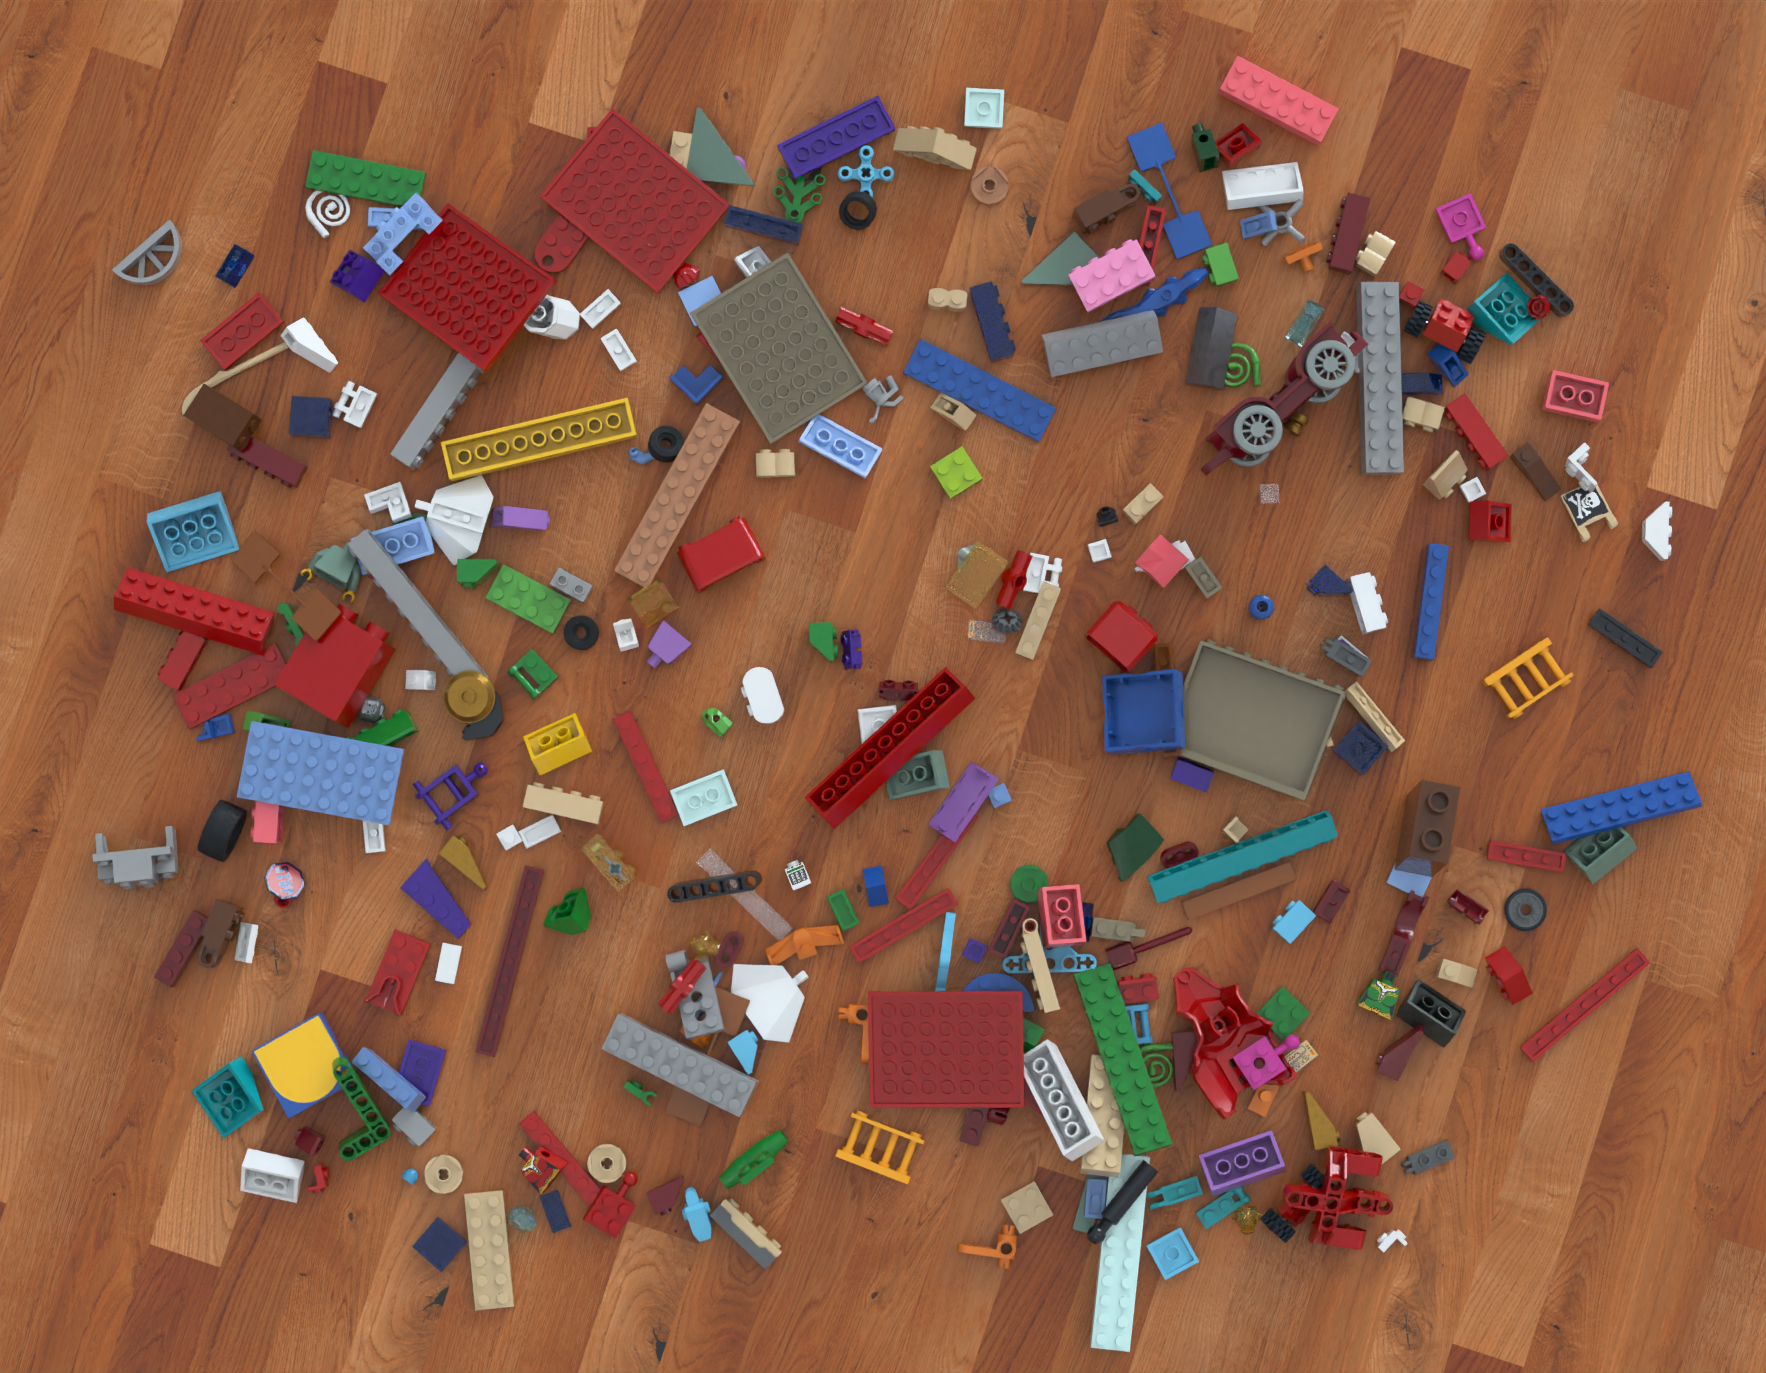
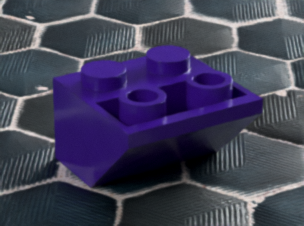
(357, 275)

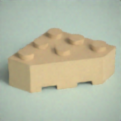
(935, 147)

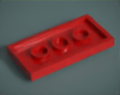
(242, 331)

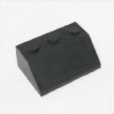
(1432, 1011)

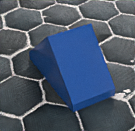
(875, 886)

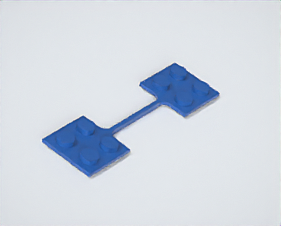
(1186, 231)

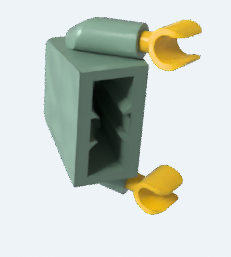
(336, 567)

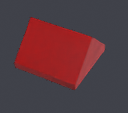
(1237, 145)

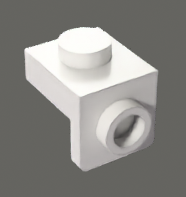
(625, 634)
(420, 680)
(1386, 1240)

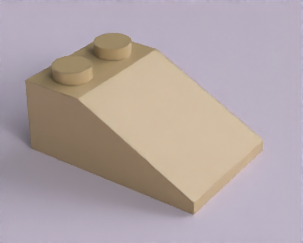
(1446, 476)

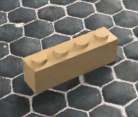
(563, 804)

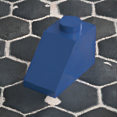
(1448, 364)

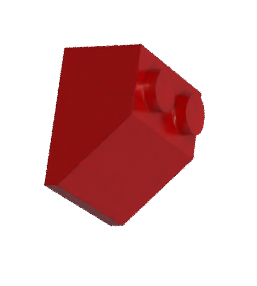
(1490, 521)

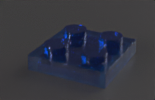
(439, 1244)

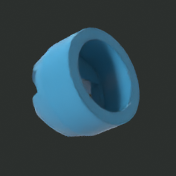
(410, 1175)

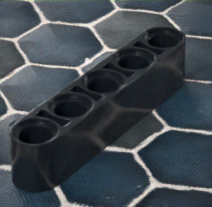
(1534, 270)
(705, 886)

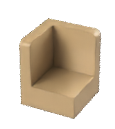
(1235, 829)

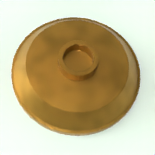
(469, 696)

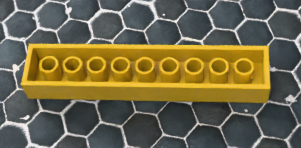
(539, 439)

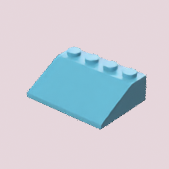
(192, 531)

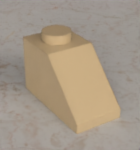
(953, 411)
(1456, 972)

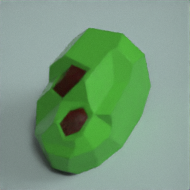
(716, 721)

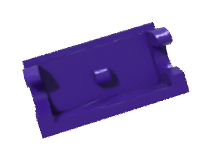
(1192, 774)

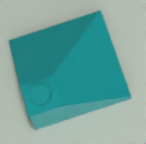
(1503, 310)
(229, 1097)

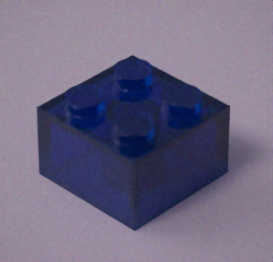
(311, 417)
(1360, 748)

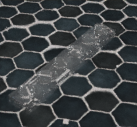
(750, 899)

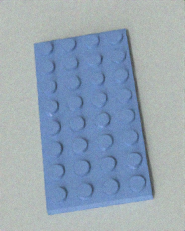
(320, 773)

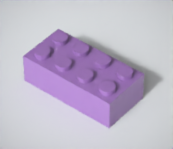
(1242, 1163)

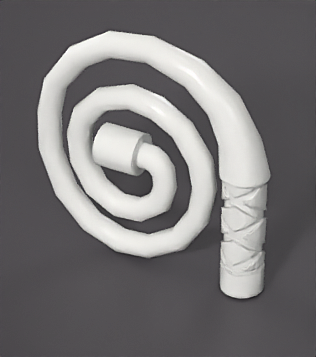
(330, 207)

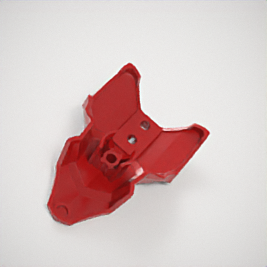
(1222, 1030)

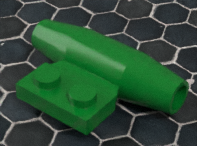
(754, 1160)

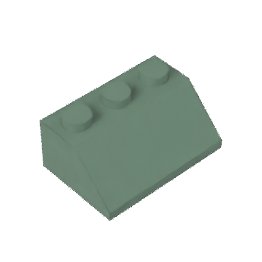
(1600, 852)

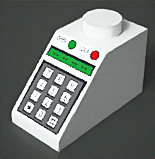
(797, 875)

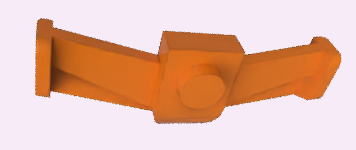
(803, 943)

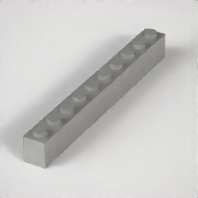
(412, 604)

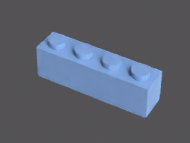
(388, 1079)

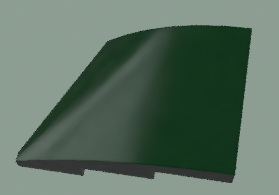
(1133, 846)

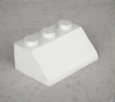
(1367, 603)
(272, 1175)

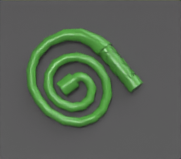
(1255, 366)
(1152, 1070)

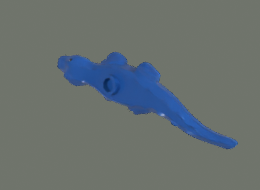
(1165, 296)

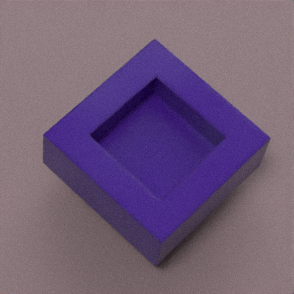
(974, 950)

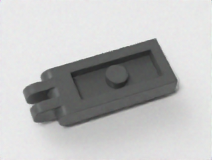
(1346, 656)
(1428, 1157)

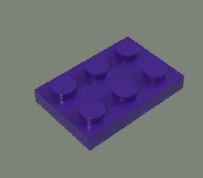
(422, 1067)

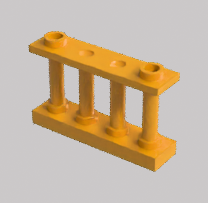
(1526, 659)
(882, 1167)

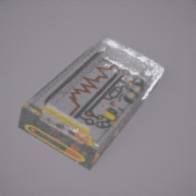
(984, 632)

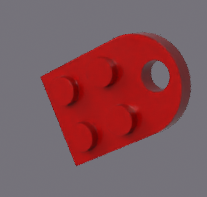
(562, 243)

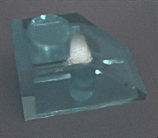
(1305, 322)

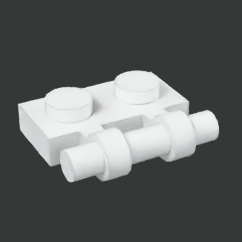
(360, 406)
(1037, 571)

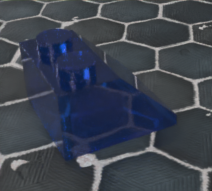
(1327, 584)

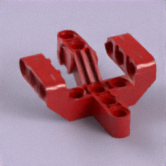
(1338, 1163)

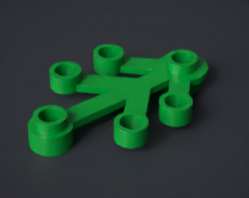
(798, 192)

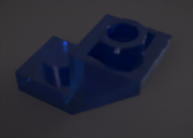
(1421, 383)

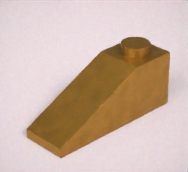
(462, 858)
(1321, 1129)

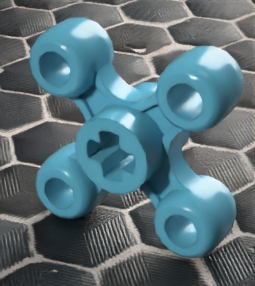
(857, 174)

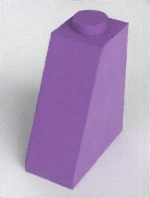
(519, 518)

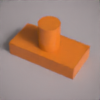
(1303, 255)
(1263, 1099)

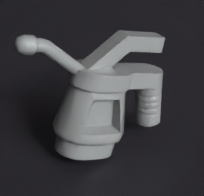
(878, 394)

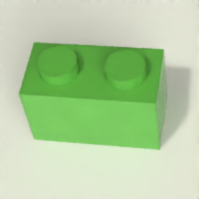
(1220, 265)

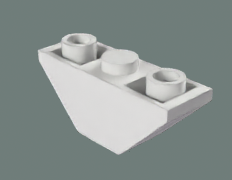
(1657, 530)

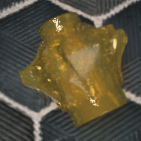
(704, 945)
(1247, 1218)

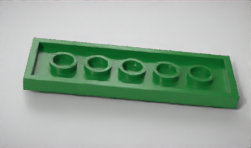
(363, 179)

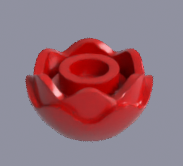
(1533, 308)

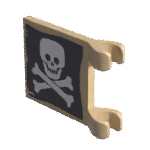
(1586, 509)

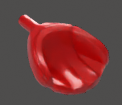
(685, 275)

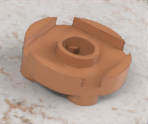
(989, 196)

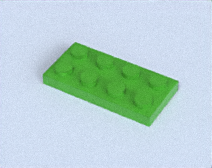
(528, 599)

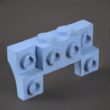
(393, 232)

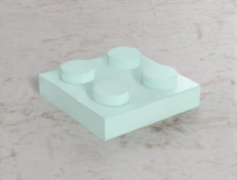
(984, 108)

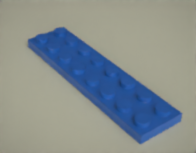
(979, 390)
(1621, 808)

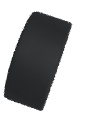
(865, 199)

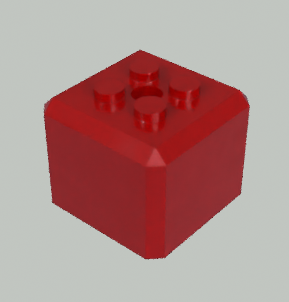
(1122, 635)

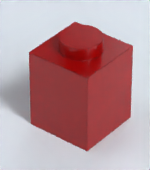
(1456, 267)
(1410, 295)

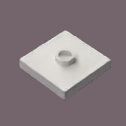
(873, 718)

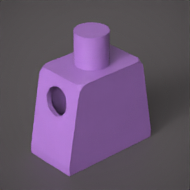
(667, 645)

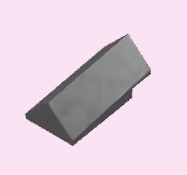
(1211, 348)

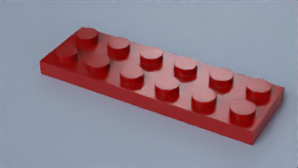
(230, 686)

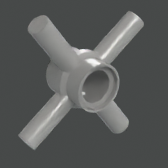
(1287, 228)

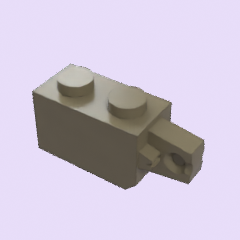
(1115, 929)

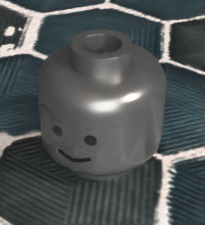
(372, 710)

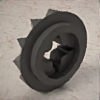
(1002, 625)

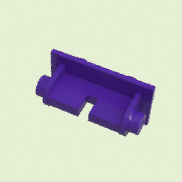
(850, 640)

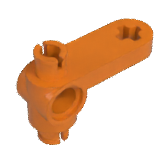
(850, 1014)
(1006, 1236)

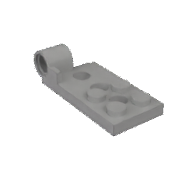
(709, 1003)

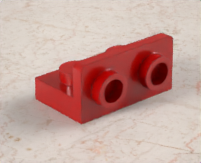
(1138, 989)

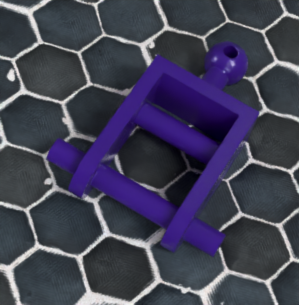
(424, 792)

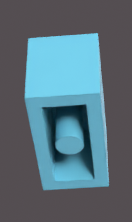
(1293, 921)

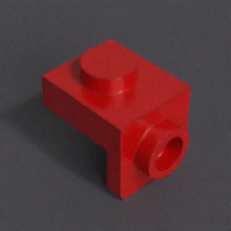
(321, 1175)

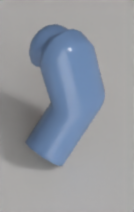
(639, 457)

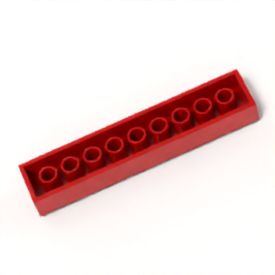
(890, 747)

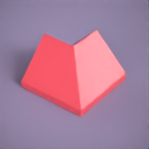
(1161, 561)

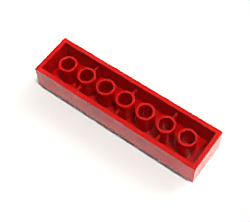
(193, 611)

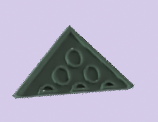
(712, 158)
(1058, 265)

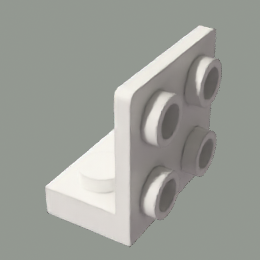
(1574, 468)

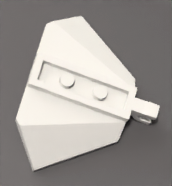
(458, 517)
(772, 997)

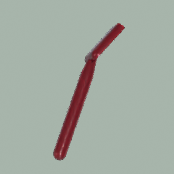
(1124, 953)

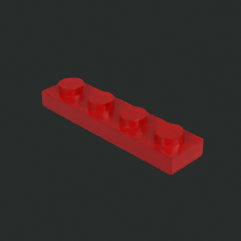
(1526, 856)

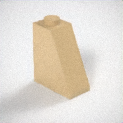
(1374, 1137)

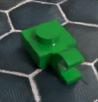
(635, 1088)

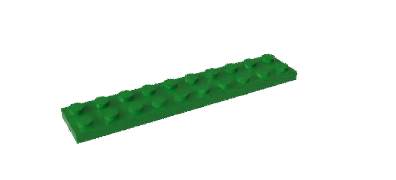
(1122, 1060)

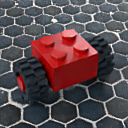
(1448, 327)

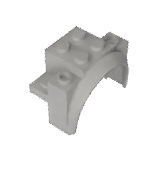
(137, 866)

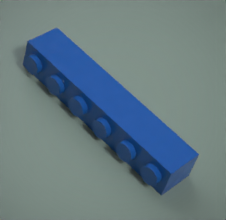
(1430, 602)

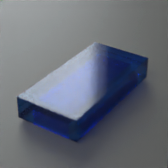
(555, 1211)

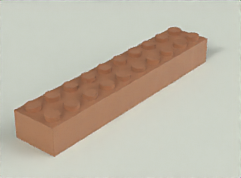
(677, 496)

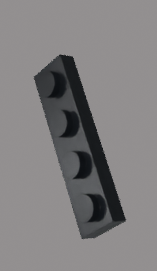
(1625, 638)

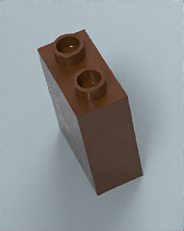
(1427, 828)

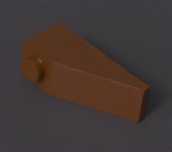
(1535, 471)

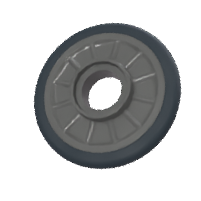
(1513, 912)

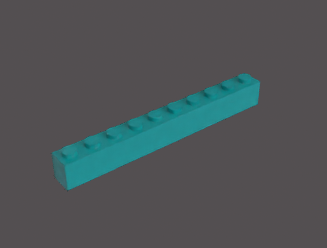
(1242, 856)

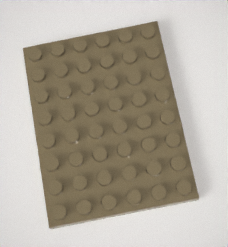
(778, 348)

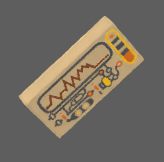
(1301, 1056)

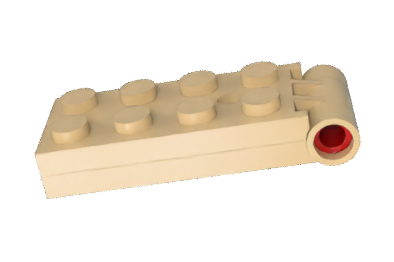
(1038, 966)

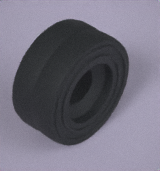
(665, 433)
(581, 643)

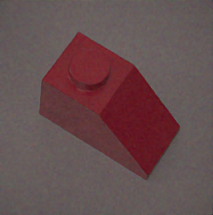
(309, 1140)
(665, 1196)

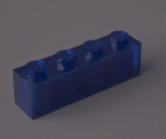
(763, 225)
(991, 322)

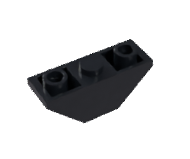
(487, 726)

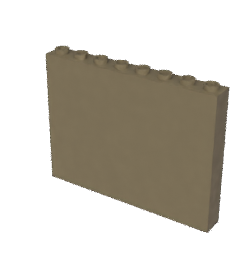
(1257, 719)

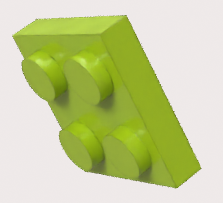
(956, 472)

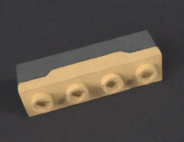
(745, 1233)

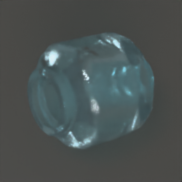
(522, 1218)

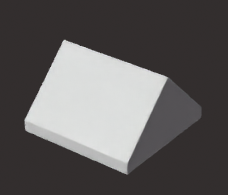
(751, 261)

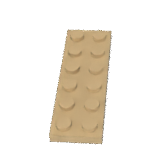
(489, 1250)

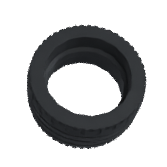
(222, 830)

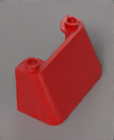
(720, 554)

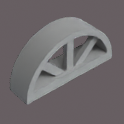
(145, 249)

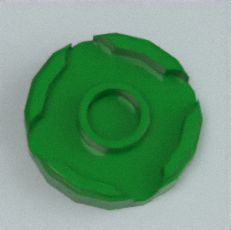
(1026, 883)

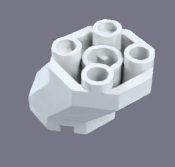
(554, 319)

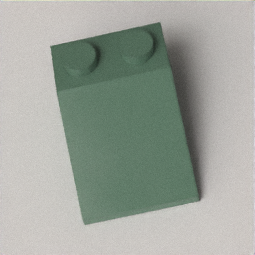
(920, 775)

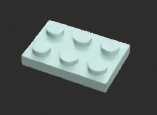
(703, 797)

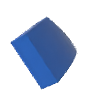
(217, 727)

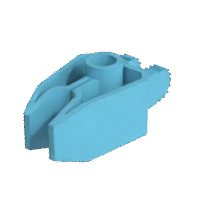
(696, 1213)

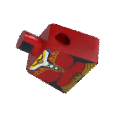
(541, 1167)

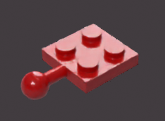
(611, 1209)

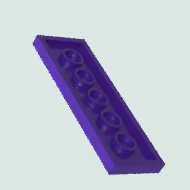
(836, 137)

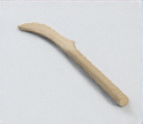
(223, 375)

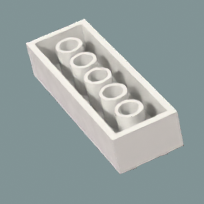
(1060, 1101)

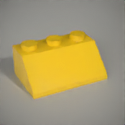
(557, 744)

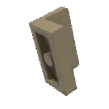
(1203, 576)

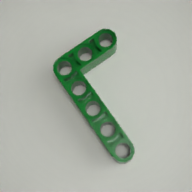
(363, 1109)

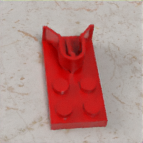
(398, 972)

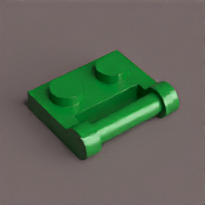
(537, 669)

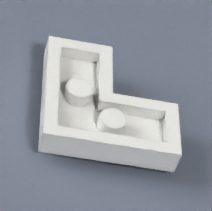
(392, 498)

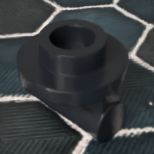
(1106, 516)

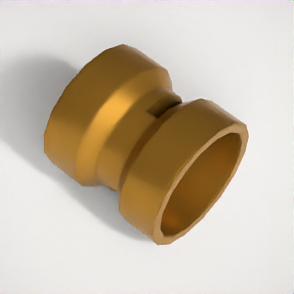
(1296, 424)

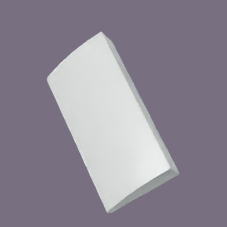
(1262, 185)

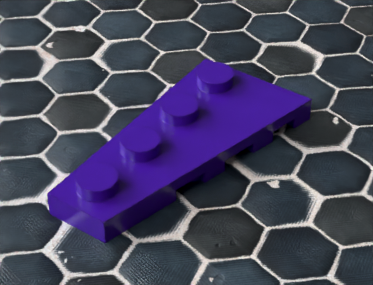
(431, 894)

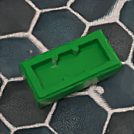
(843, 910)

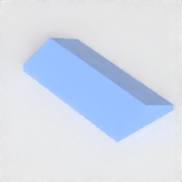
(840, 445)
(405, 541)

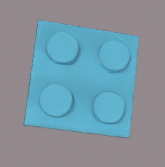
(1172, 1253)

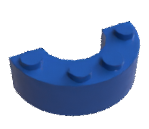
(1000, 982)

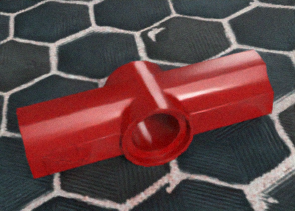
(864, 326)
(1014, 579)
(682, 986)

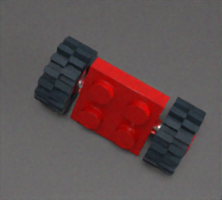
(1294, 1215)

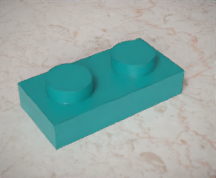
(1149, 191)

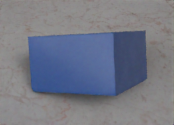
(697, 388)

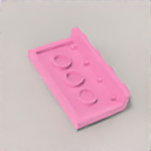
(1111, 275)

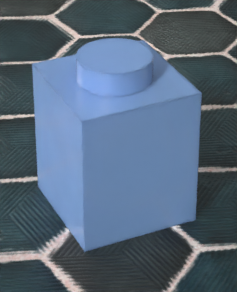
(999, 795)

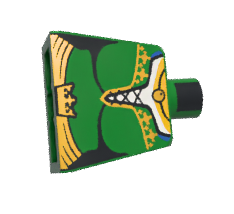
(1380, 996)

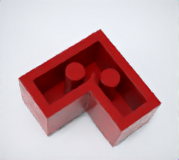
(1508, 975)

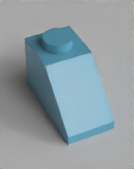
(745, 1049)

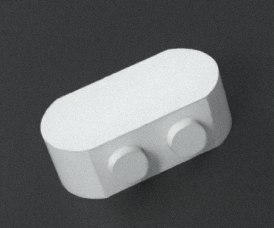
(762, 695)

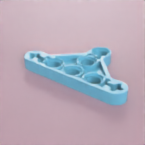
(945, 953)
(1058, 954)

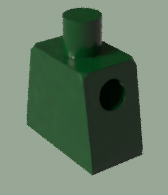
(1204, 148)

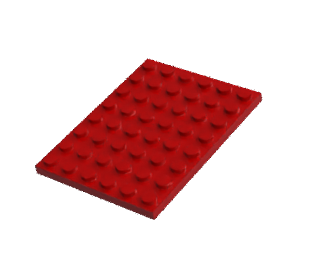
(635, 201)
(467, 288)
(946, 1049)

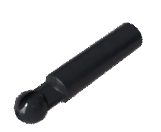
(1122, 1201)

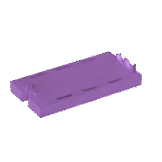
(963, 801)

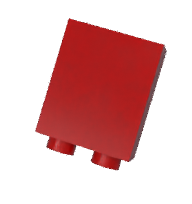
(337, 668)

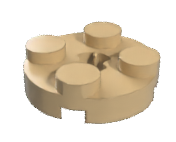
(598, 1156)
(432, 1174)

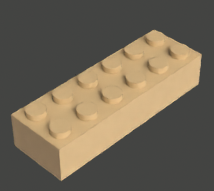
(1106, 1157)

